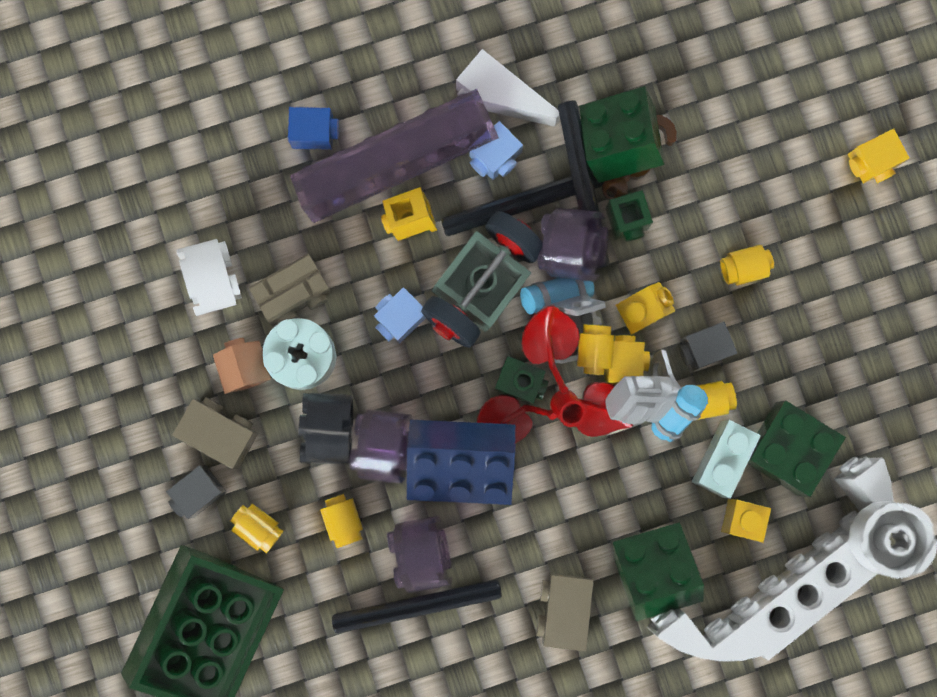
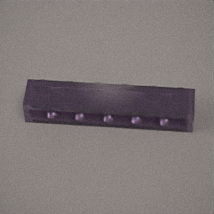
(394, 156)

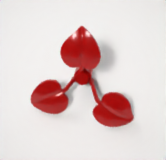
(545, 338)

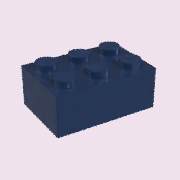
(460, 462)

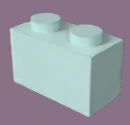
(726, 458)

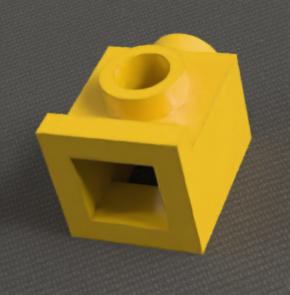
(408, 214)

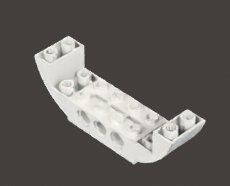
(748, 629)

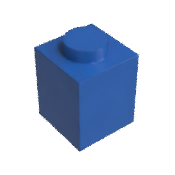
(312, 128)

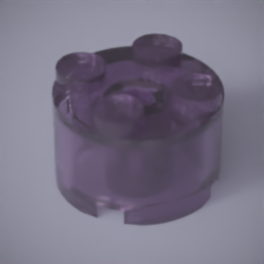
(573, 244)
(381, 446)
(420, 554)

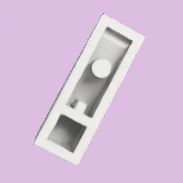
(505, 92)

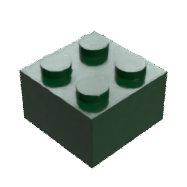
(621, 135)
(795, 448)
(658, 571)

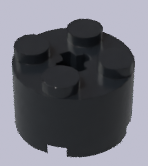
(326, 428)

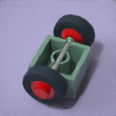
(482, 280)

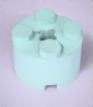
(291, 336)

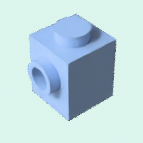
(497, 156)
(398, 315)

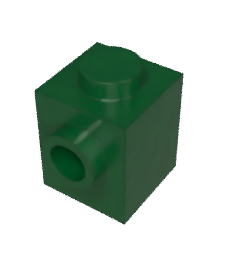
(629, 216)
(521, 381)

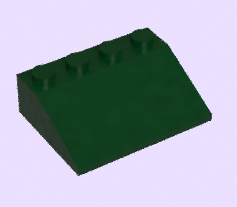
(201, 629)

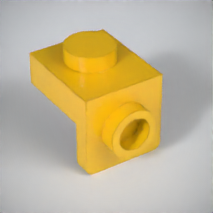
(646, 307)

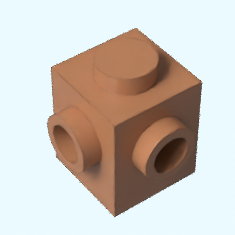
(241, 365)

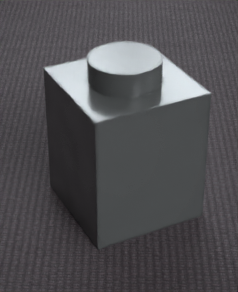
(707, 346)
(195, 492)

